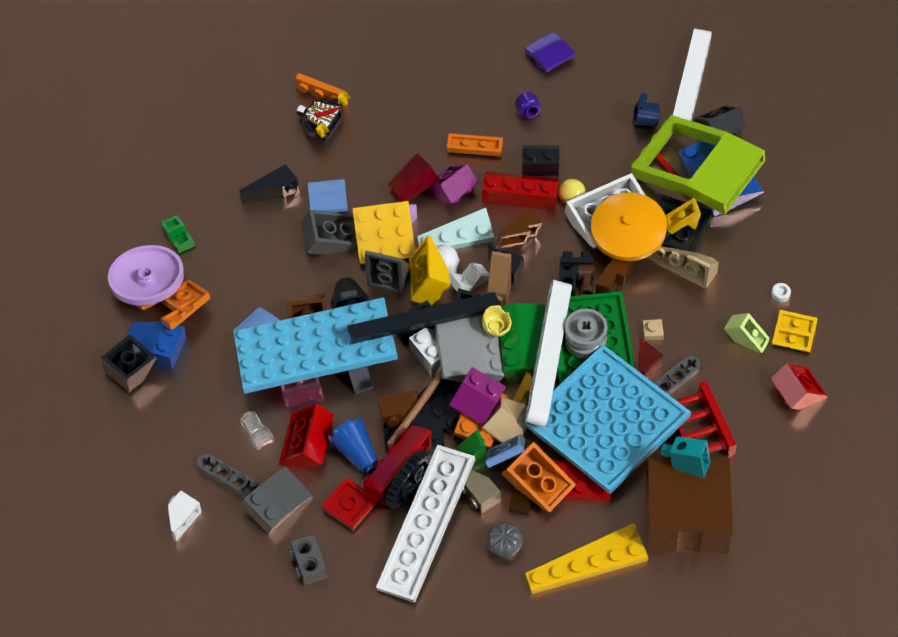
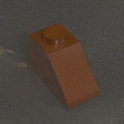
(396, 407)

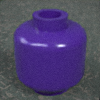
(528, 105)

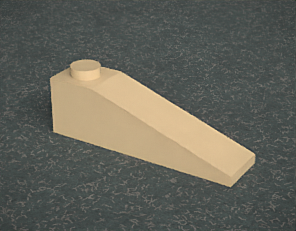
(687, 264)

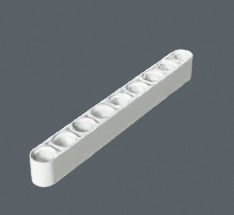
(548, 353)

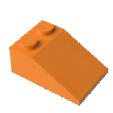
(538, 478)

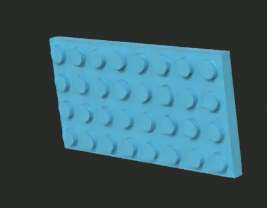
(309, 346)

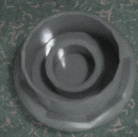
(504, 539)

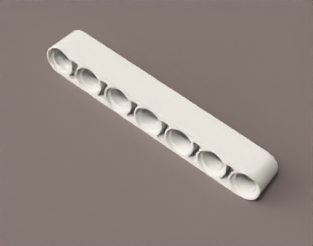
(692, 74)

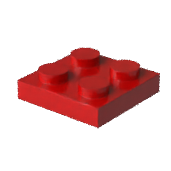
(349, 504)

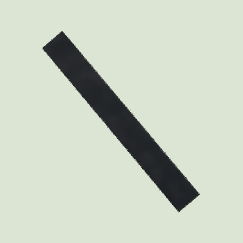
(421, 318)

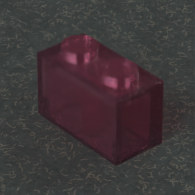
(302, 393)

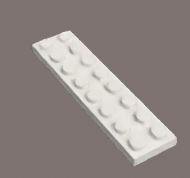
(425, 523)

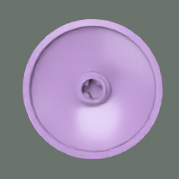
(146, 275)

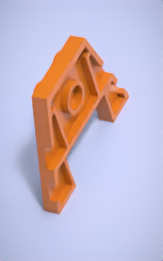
(183, 303)

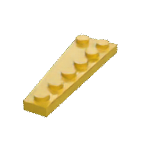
(604, 555)

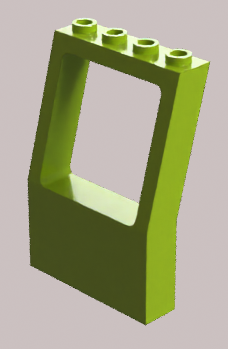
(718, 178)

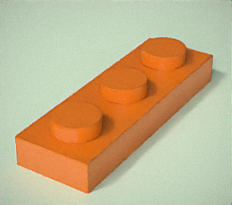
(316, 88)
(474, 144)

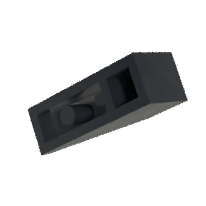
(271, 186)

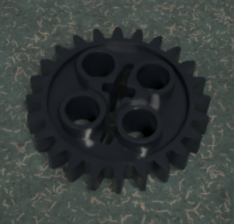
(401, 488)

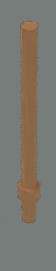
(416, 408)

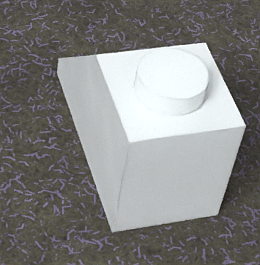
(182, 513)

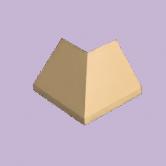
(506, 420)

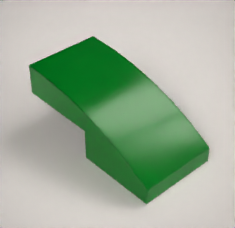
(177, 234)

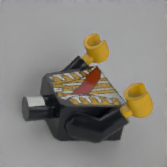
(323, 116)

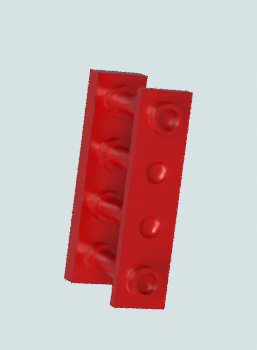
(712, 411)

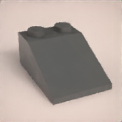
(328, 232)
(386, 272)
(276, 499)

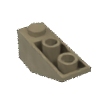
(481, 492)

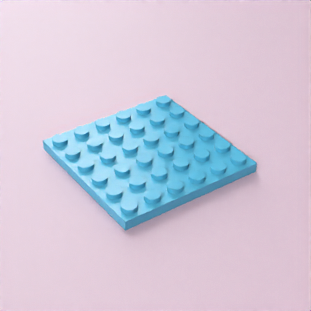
(609, 418)

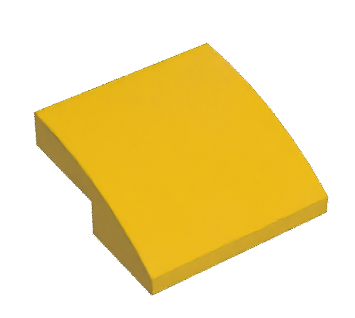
(794, 331)

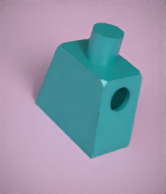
(688, 455)

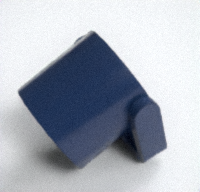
(646, 113)

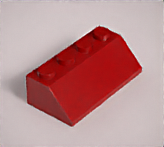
(520, 190)
(410, 441)

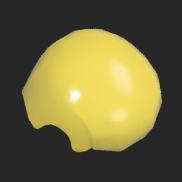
(570, 189)
(496, 321)

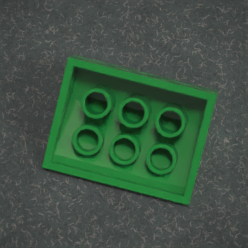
(522, 341)

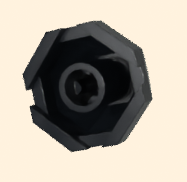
(347, 293)

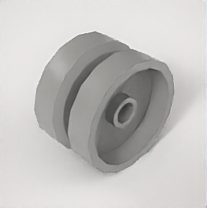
(585, 332)

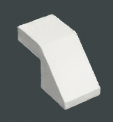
(471, 278)

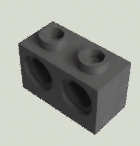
(310, 559)

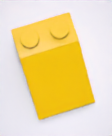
(428, 273)

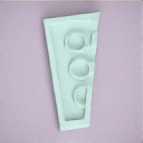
(463, 232)

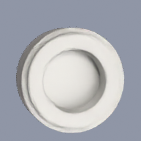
(781, 292)

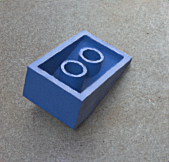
(160, 341)

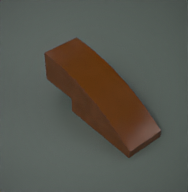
(518, 231)
(613, 274)

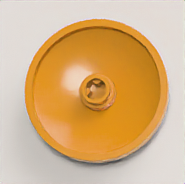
(628, 226)

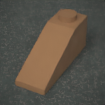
(500, 276)

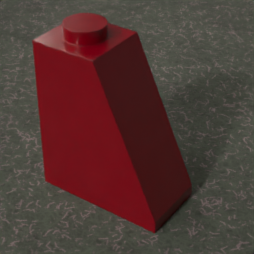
(412, 179)

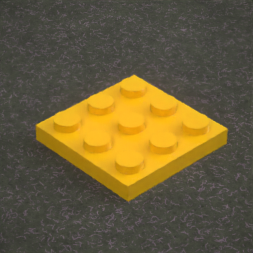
(384, 230)

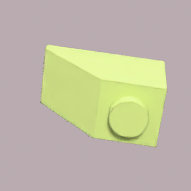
(747, 332)

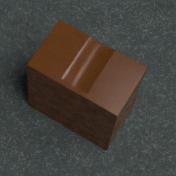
(687, 509)

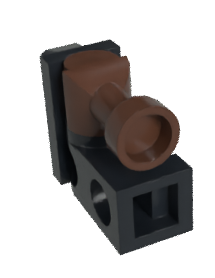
(577, 269)

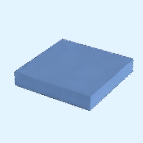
(505, 450)

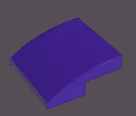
(549, 51)

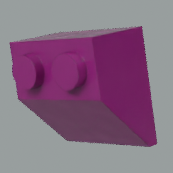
(453, 183)
(477, 396)

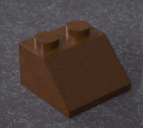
(305, 305)

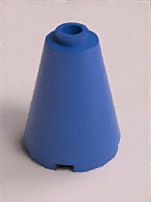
(354, 443)

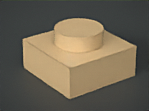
(653, 329)

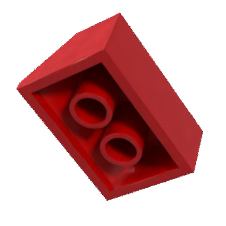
(306, 437)

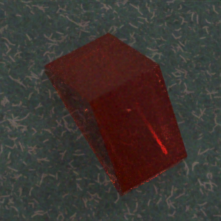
(649, 358)

